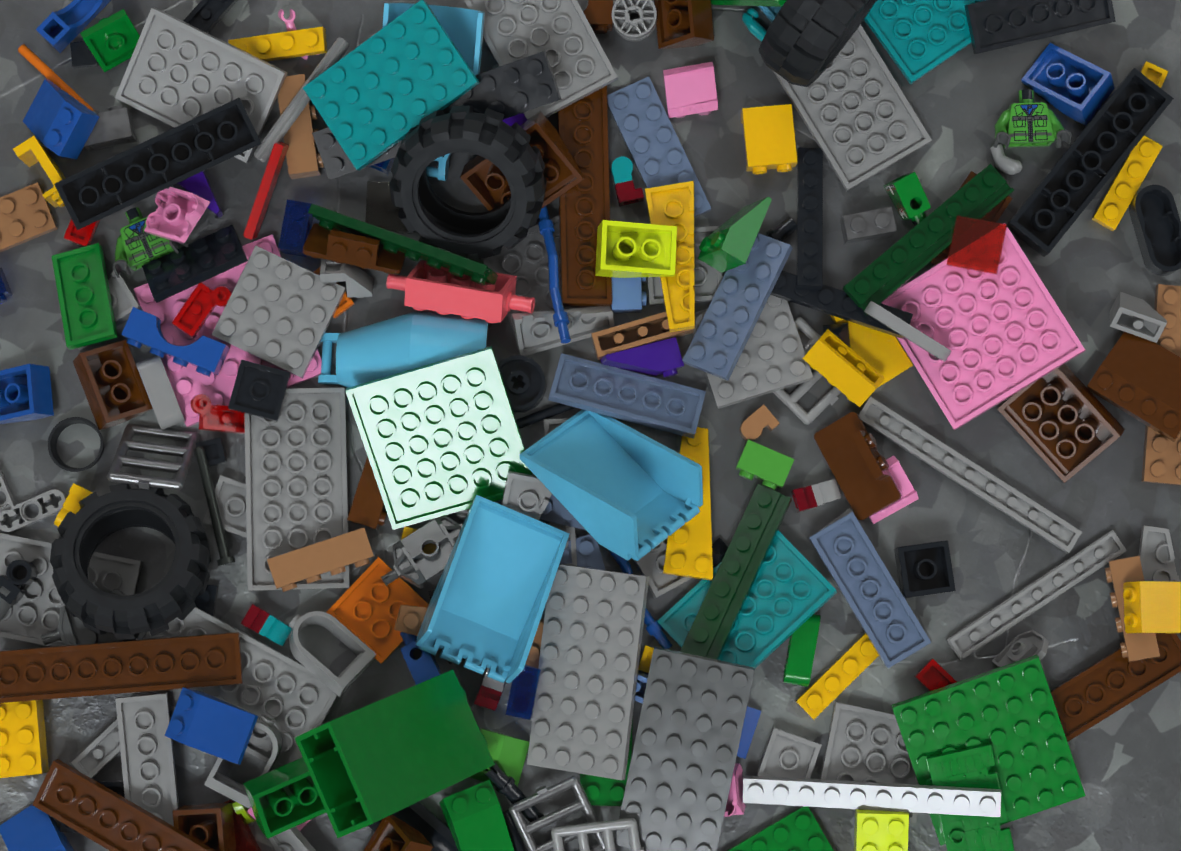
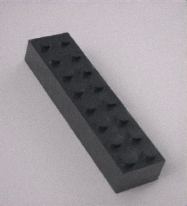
(1089, 162)
(157, 163)

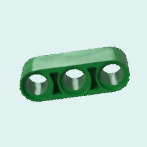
(801, 653)

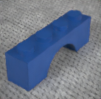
(64, 25)
(146, 330)

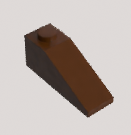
(367, 503)

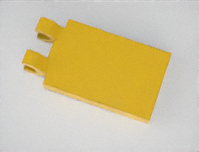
(877, 349)

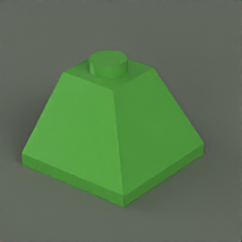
(506, 752)

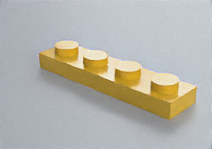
(284, 44)
(1127, 183)
(838, 677)

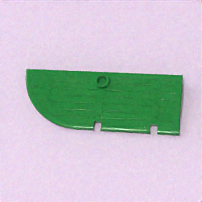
(969, 770)

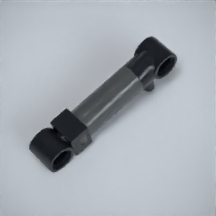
(11, 585)

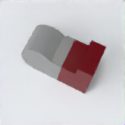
(815, 495)
(489, 693)

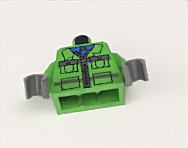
(1029, 124)
(139, 247)

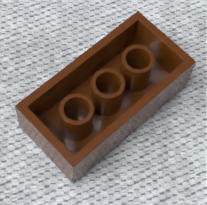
(208, 824)

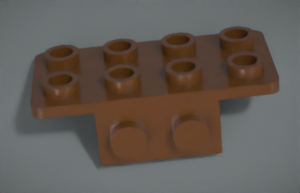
(352, 250)
(857, 466)

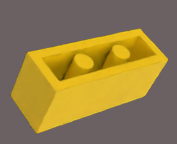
(843, 368)

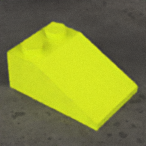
(635, 250)

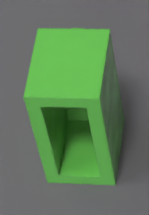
(764, 465)

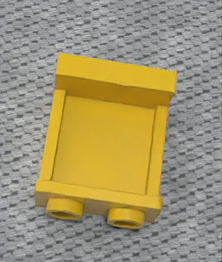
(769, 138)
(34, 151)
(1152, 607)

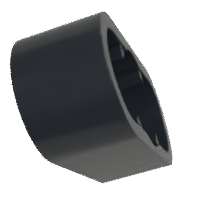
(1157, 229)

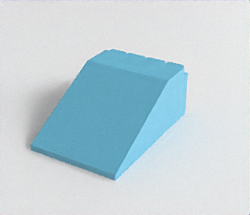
(617, 482)
(493, 591)

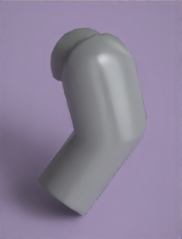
(1005, 163)

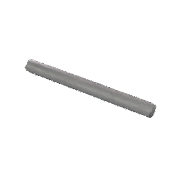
(299, 102)

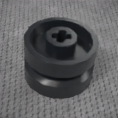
(531, 374)

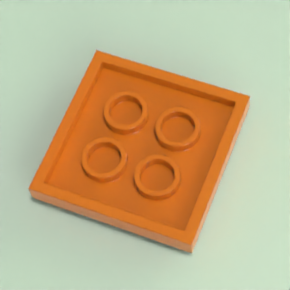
(372, 609)

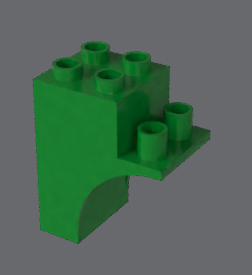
(394, 752)

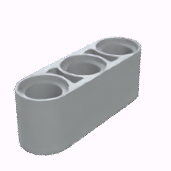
(160, 392)

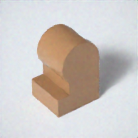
(755, 423)

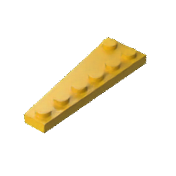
(675, 207)
(691, 545)

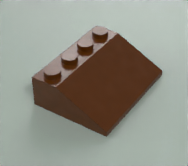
(560, 168)
(1143, 383)
(1062, 421)

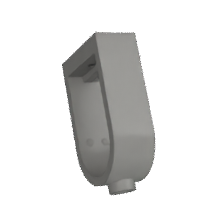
(352, 672)
(233, 789)

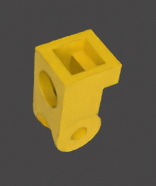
(71, 503)

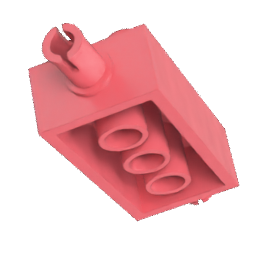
(449, 294)

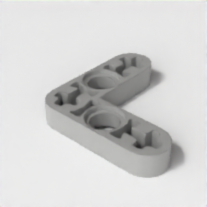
(10, 508)

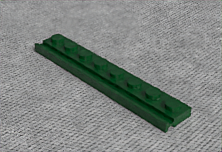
(927, 239)
(413, 249)
(736, 573)

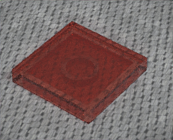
(977, 245)

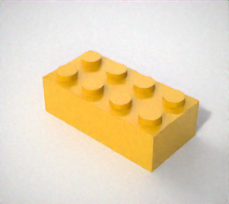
(22, 739)

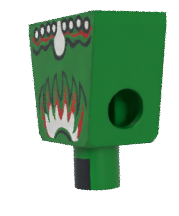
(904, 190)

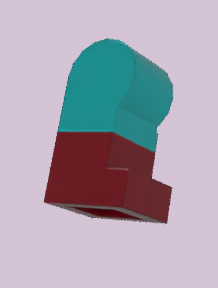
(622, 177)
(266, 625)

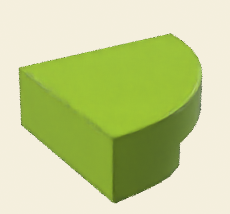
(240, 809)

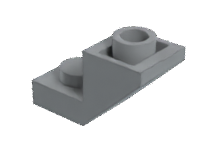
(357, 281)

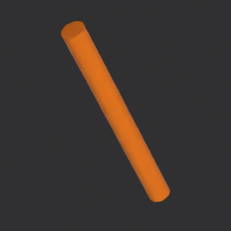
(49, 73)

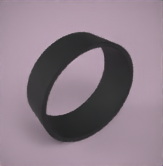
(53, 437)

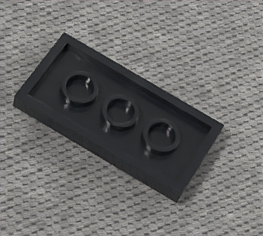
(194, 264)

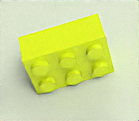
(881, 830)

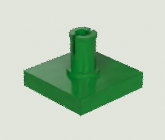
(112, 40)

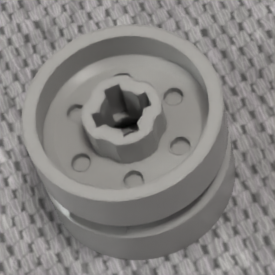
(638, 28)

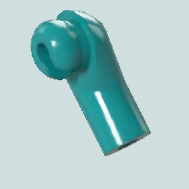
(749, 19)

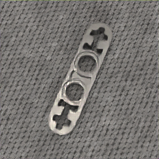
(907, 331)

